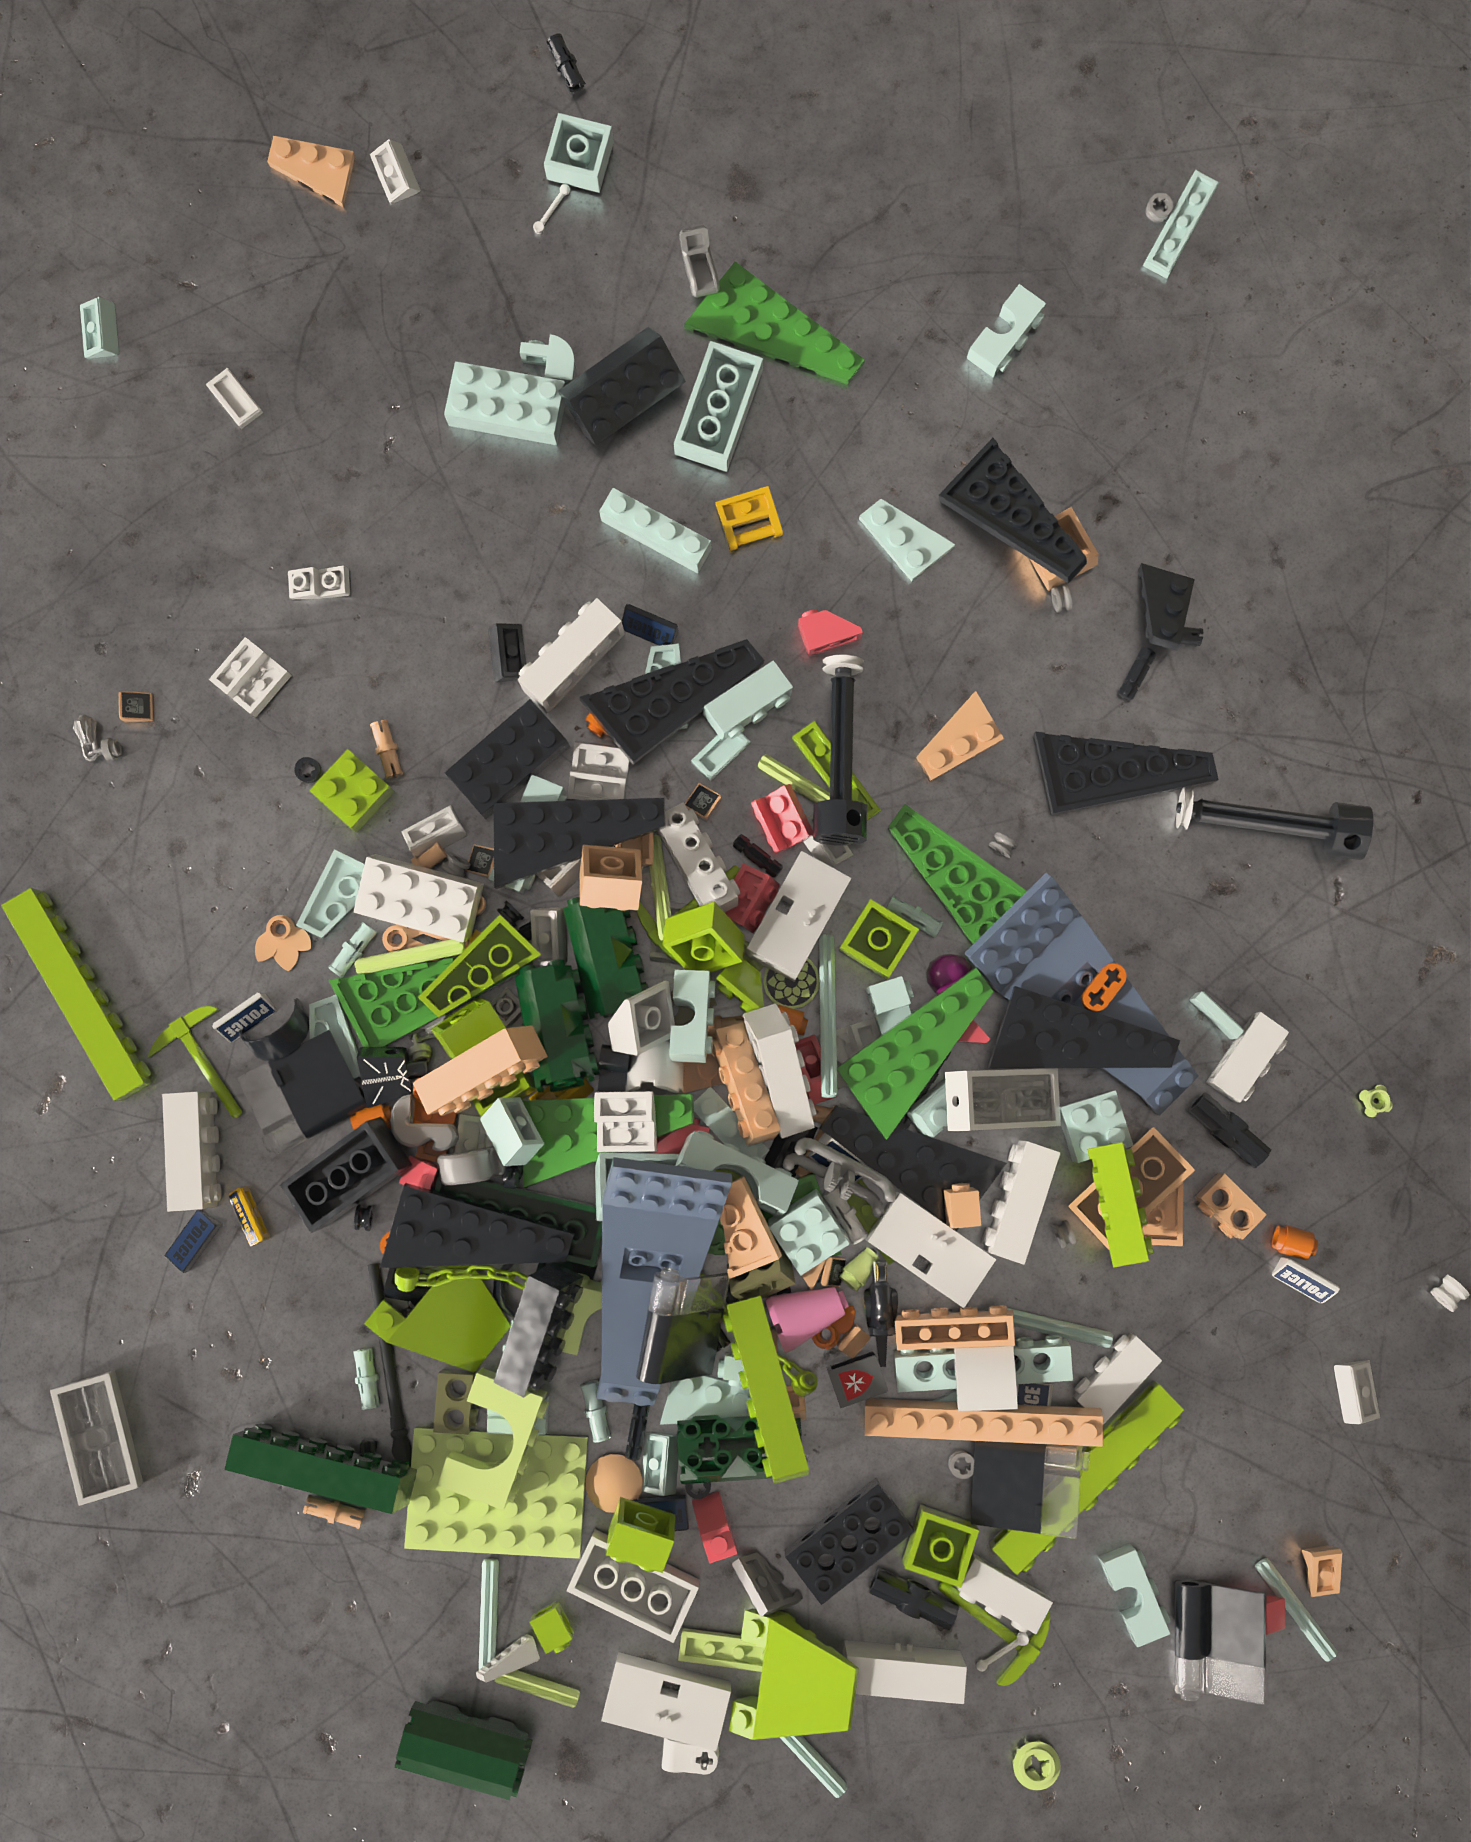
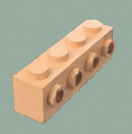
(744, 1084)
(955, 1329)

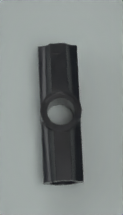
(1230, 1130)
(914, 1599)

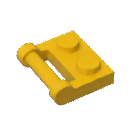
(747, 509)

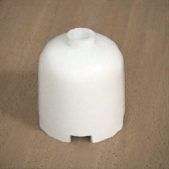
(655, 1072)

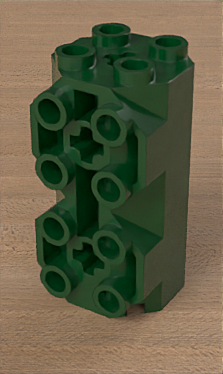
(604, 956)
(557, 1013)
(720, 1449)
(464, 1749)

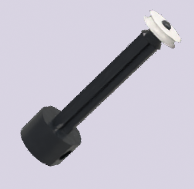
(840, 818)
(1344, 831)

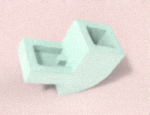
(555, 356)

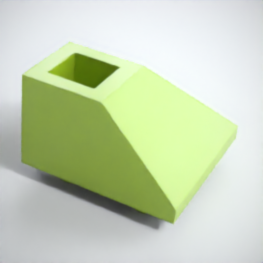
(744, 984)

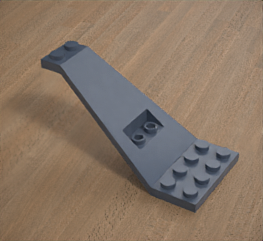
(1048, 950)
(650, 1222)

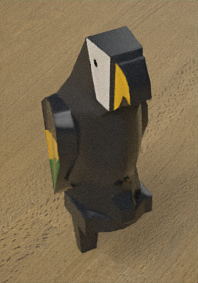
(881, 1309)

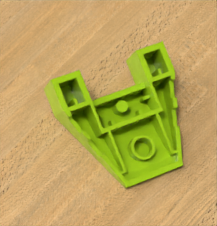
(450, 1323)
(801, 1685)

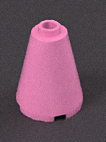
(804, 1314)

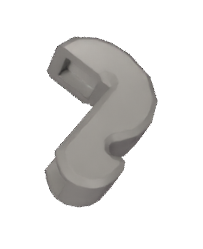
(699, 261)
(418, 1134)
(470, 1166)

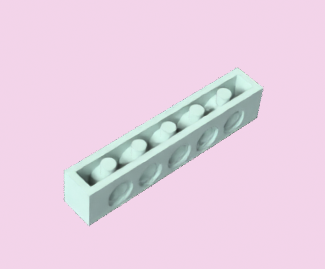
(1055, 1369)

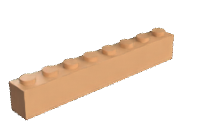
(1019, 1425)

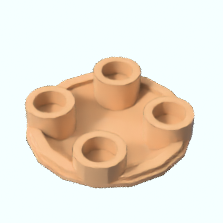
(613, 1478)

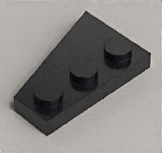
(1167, 604)

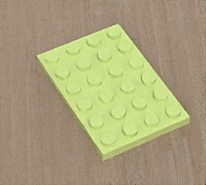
(541, 1520)

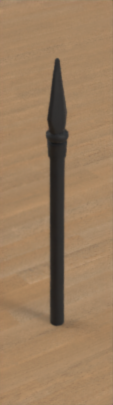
(401, 1446)

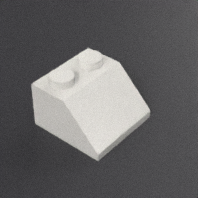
(642, 1021)

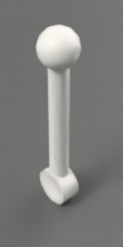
(539, 225)
(1022, 1639)

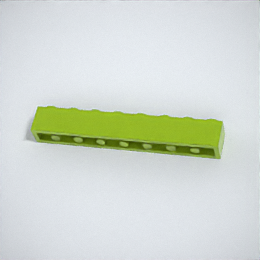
(77, 994)
(1123, 1442)

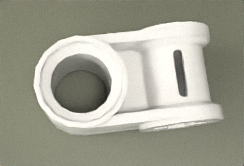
(683, 1757)

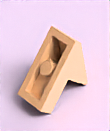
(1324, 1570)

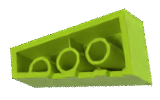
(483, 963)
(1120, 1204)

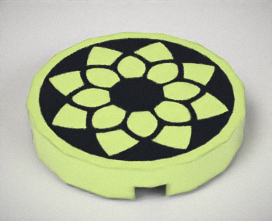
(790, 993)

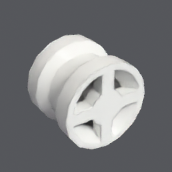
(1450, 1293)

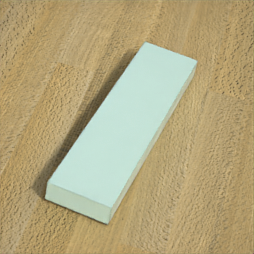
(1181, 224)

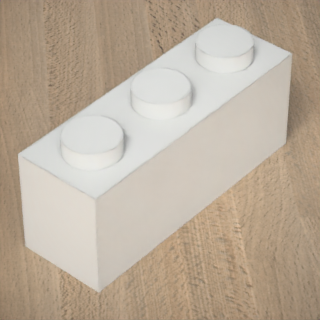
(1248, 1058)
(1117, 1376)
(1004, 1595)

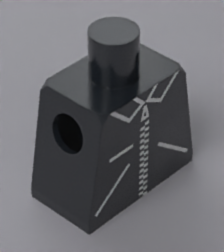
(387, 1073)

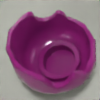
(946, 970)

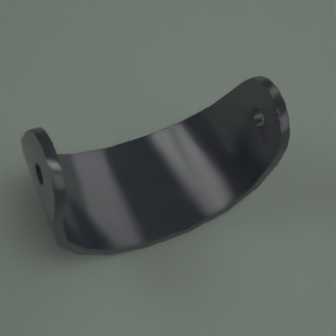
(284, 1039)
(498, 1292)

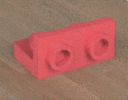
(782, 818)
(756, 895)

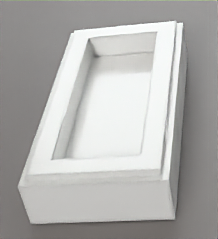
(234, 398)

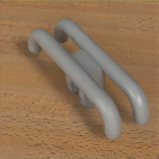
(841, 1173)

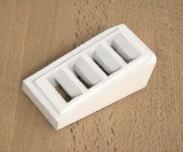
(518, 1655)

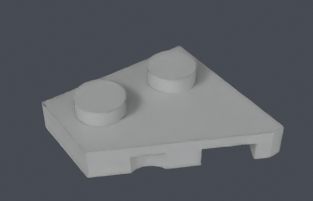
(764, 1585)

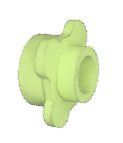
(1383, 1104)

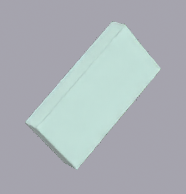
(719, 754)
(1216, 1015)

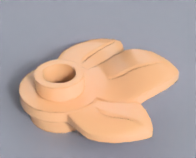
(282, 947)

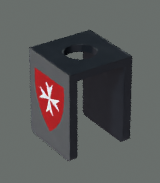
(857, 1379)

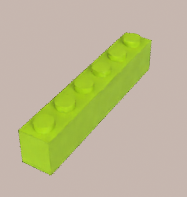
(767, 1390)

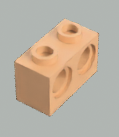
(1233, 1201)

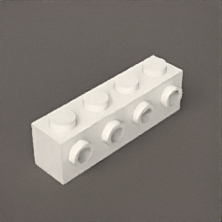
(696, 860)

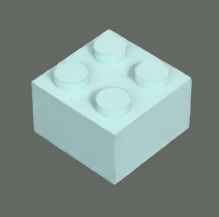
(578, 152)
(1093, 1124)
(808, 1232)

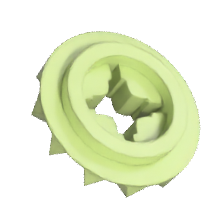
(1049, 1768)

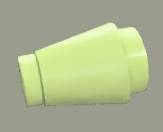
(858, 1270)

